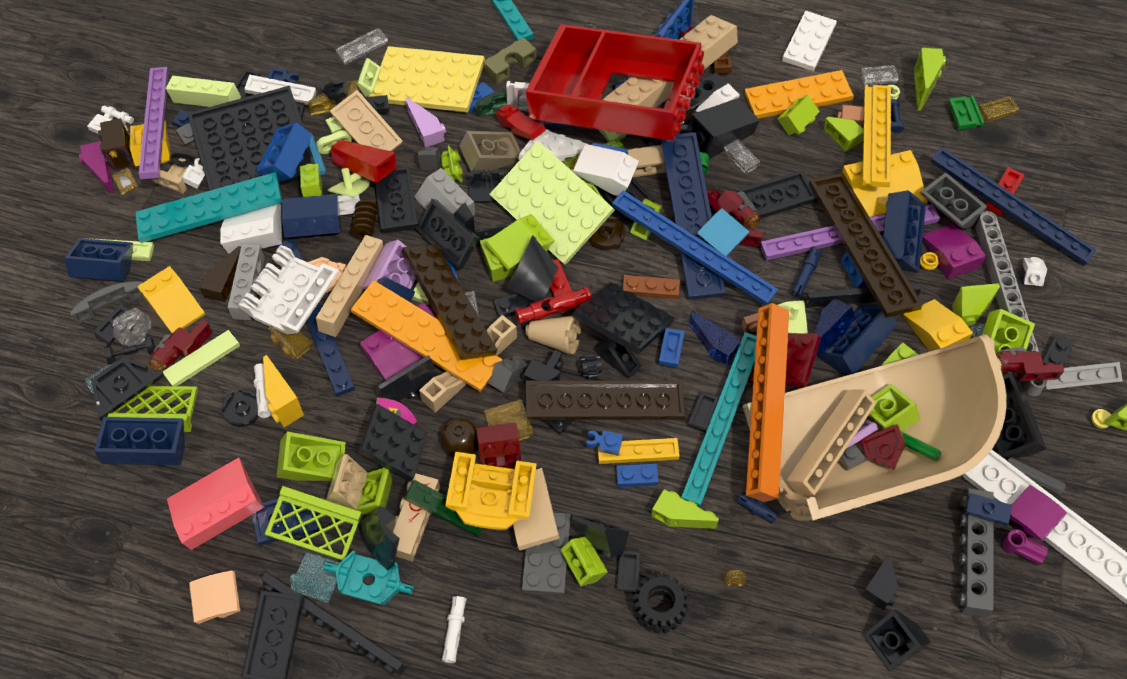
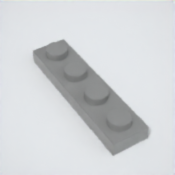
(1087, 376)

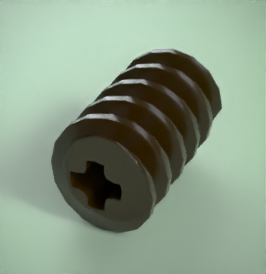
(364, 219)

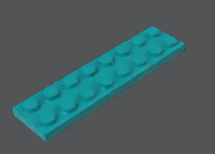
(208, 207)

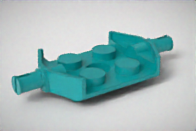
(356, 568)

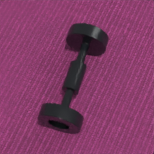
(110, 354)

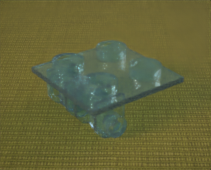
(313, 580)

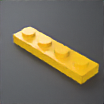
(643, 451)

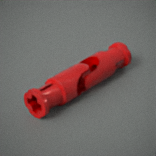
(563, 302)

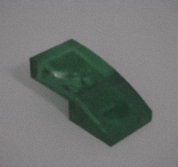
(486, 104)

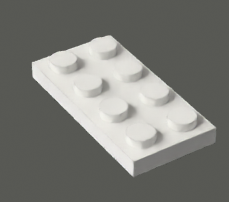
(809, 41)

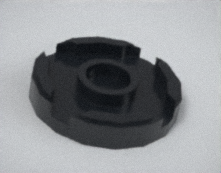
(240, 408)

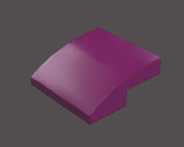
(1036, 513)

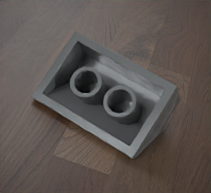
(954, 201)

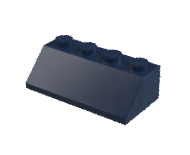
(904, 229)
(859, 340)
(141, 441)

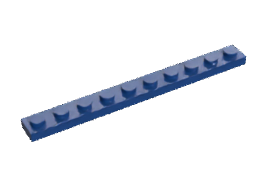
(694, 248)

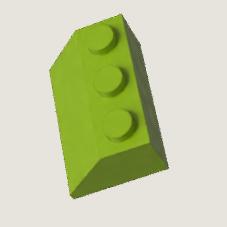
(1008, 331)

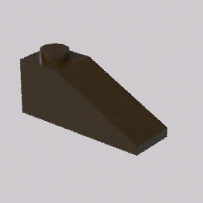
(220, 278)

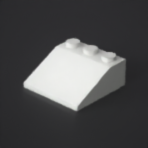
(254, 228)

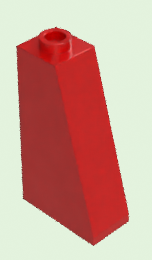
(363, 159)

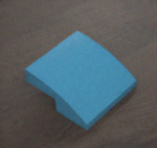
(723, 232)

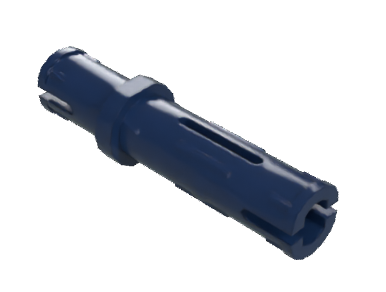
(809, 265)

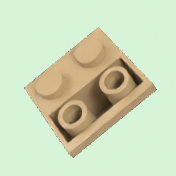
(347, 483)

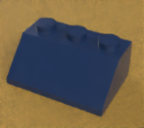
(311, 215)
(99, 259)

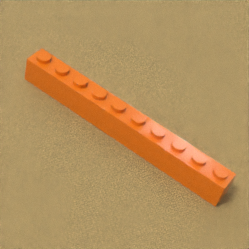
(768, 403)

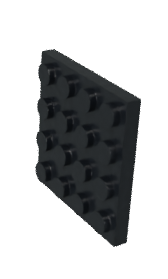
(623, 317)

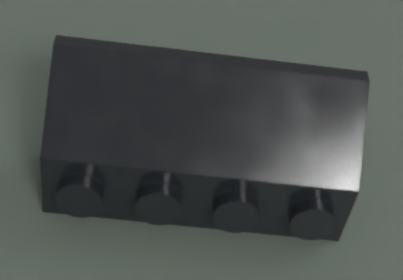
(1020, 431)

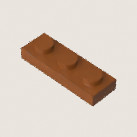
(652, 286)

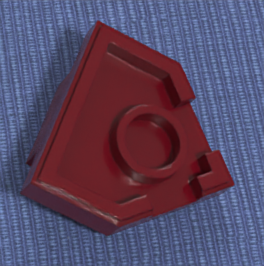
(884, 446)

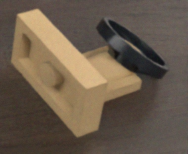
(173, 178)

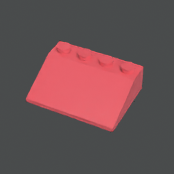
(213, 504)

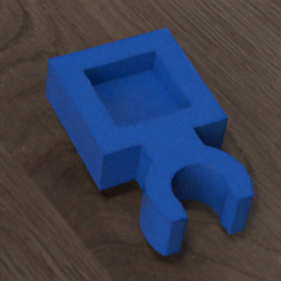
(608, 442)

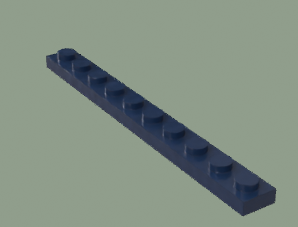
(1013, 206)
(326, 345)

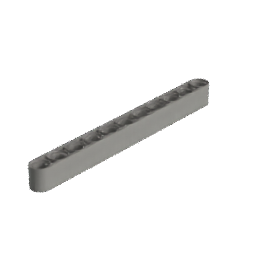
(1001, 272)

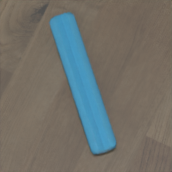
(316, 155)

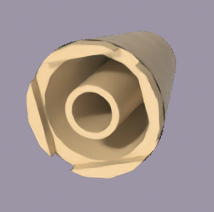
(556, 333)

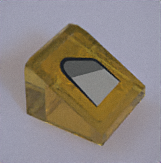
(125, 181)

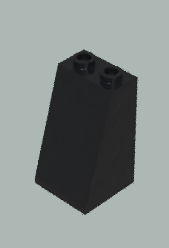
(722, 125)

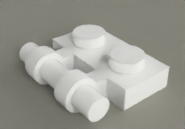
(110, 113)

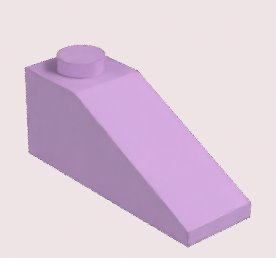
(426, 124)

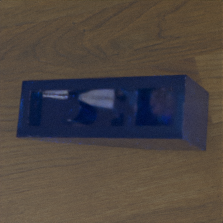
(833, 322)
(717, 341)

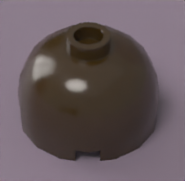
(459, 436)

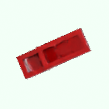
(520, 124)

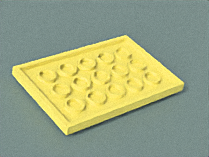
(429, 78)

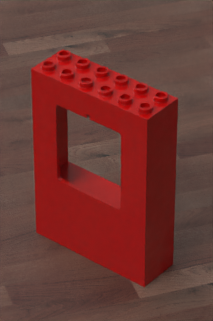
(581, 63)

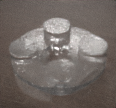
(126, 321)

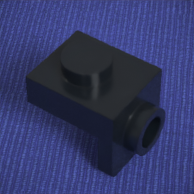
(336, 89)

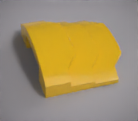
(490, 494)

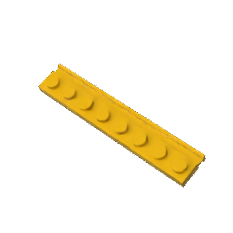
(877, 136)

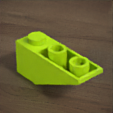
(680, 513)

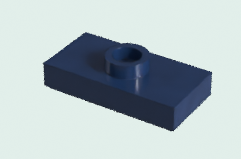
(988, 509)

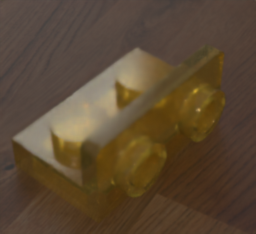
(291, 344)

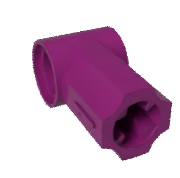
(1025, 547)

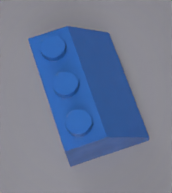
(285, 151)

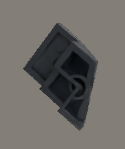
(533, 272)
(379, 536)

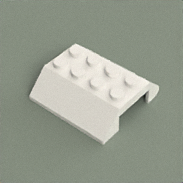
(287, 293)

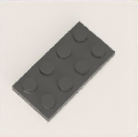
(545, 563)

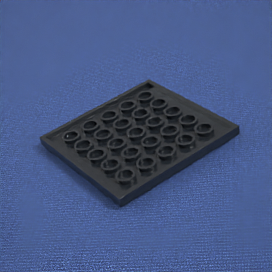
(237, 133)

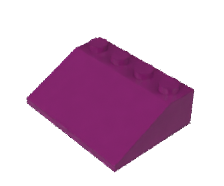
(388, 354)

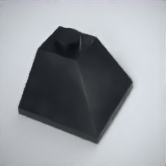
(603, 536)
(896, 639)

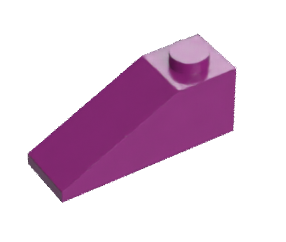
(96, 164)

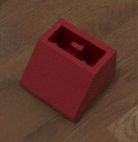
(499, 445)

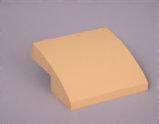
(214, 596)

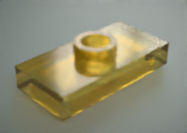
(998, 108)

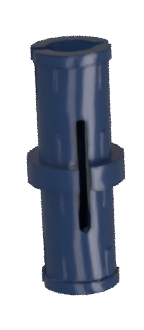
(758, 507)

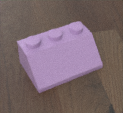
(391, 265)

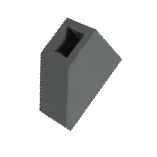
(507, 373)

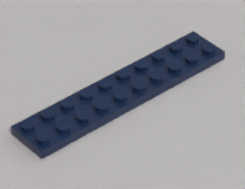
(690, 209)

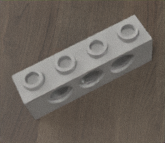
(248, 269)

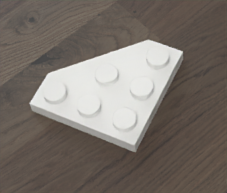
(557, 144)

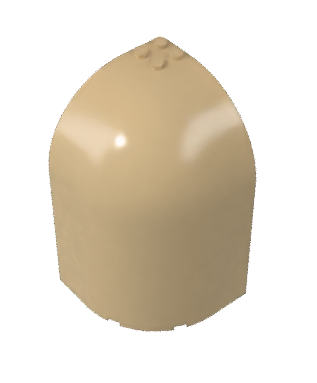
(960, 413)

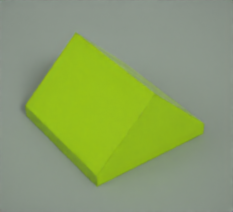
(375, 491)

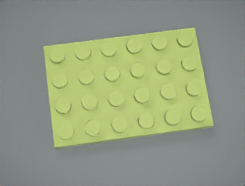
(555, 198)

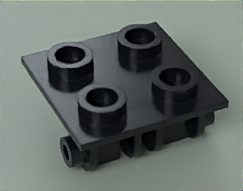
(483, 183)

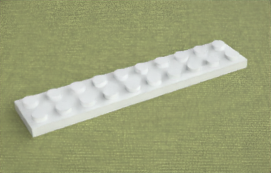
(1072, 535)

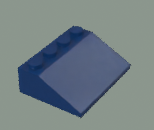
(677, 21)

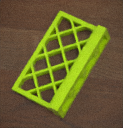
(158, 391)
(320, 506)

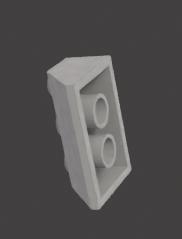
(445, 190)

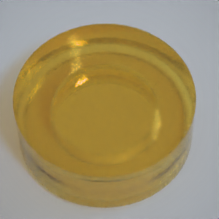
(735, 578)

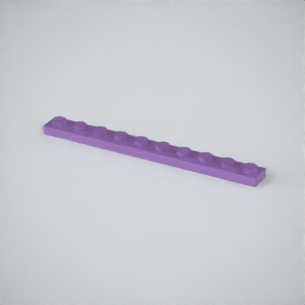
(154, 123)
(823, 237)

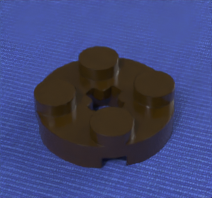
(610, 241)

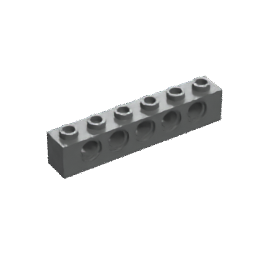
(972, 603)

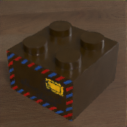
(116, 144)

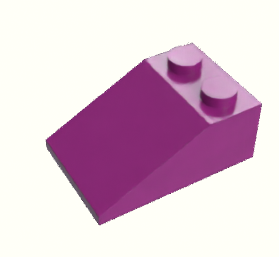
(954, 250)

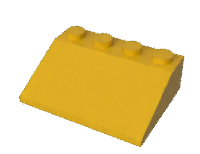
(904, 176)

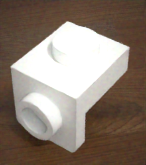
(1035, 271)

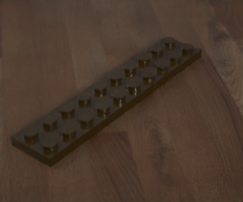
(865, 246)

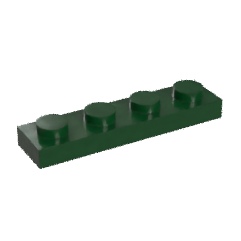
(435, 503)

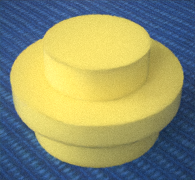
(1098, 418)

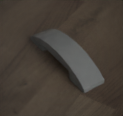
(106, 296)

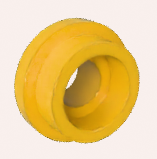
(932, 258)

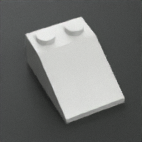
(606, 168)

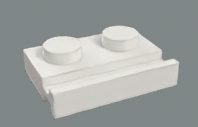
(516, 95)

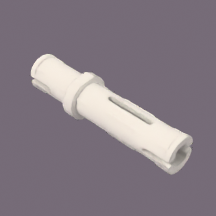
(259, 383)
(453, 634)

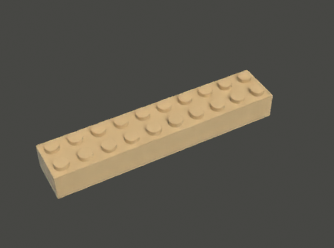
(716, 39)

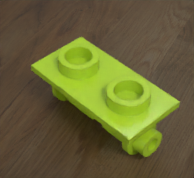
(451, 160)

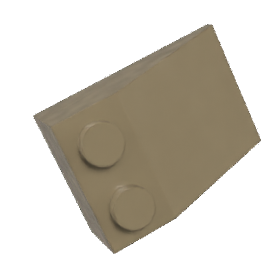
(489, 150)

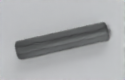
(1038, 476)

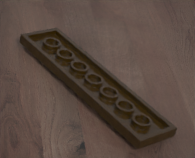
(449, 302)
(604, 400)

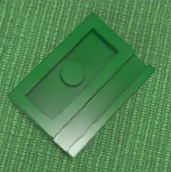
(965, 112)

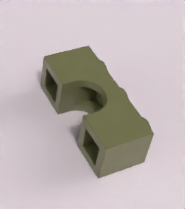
(520, 53)

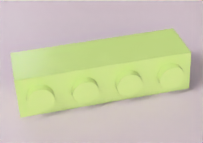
(201, 91)

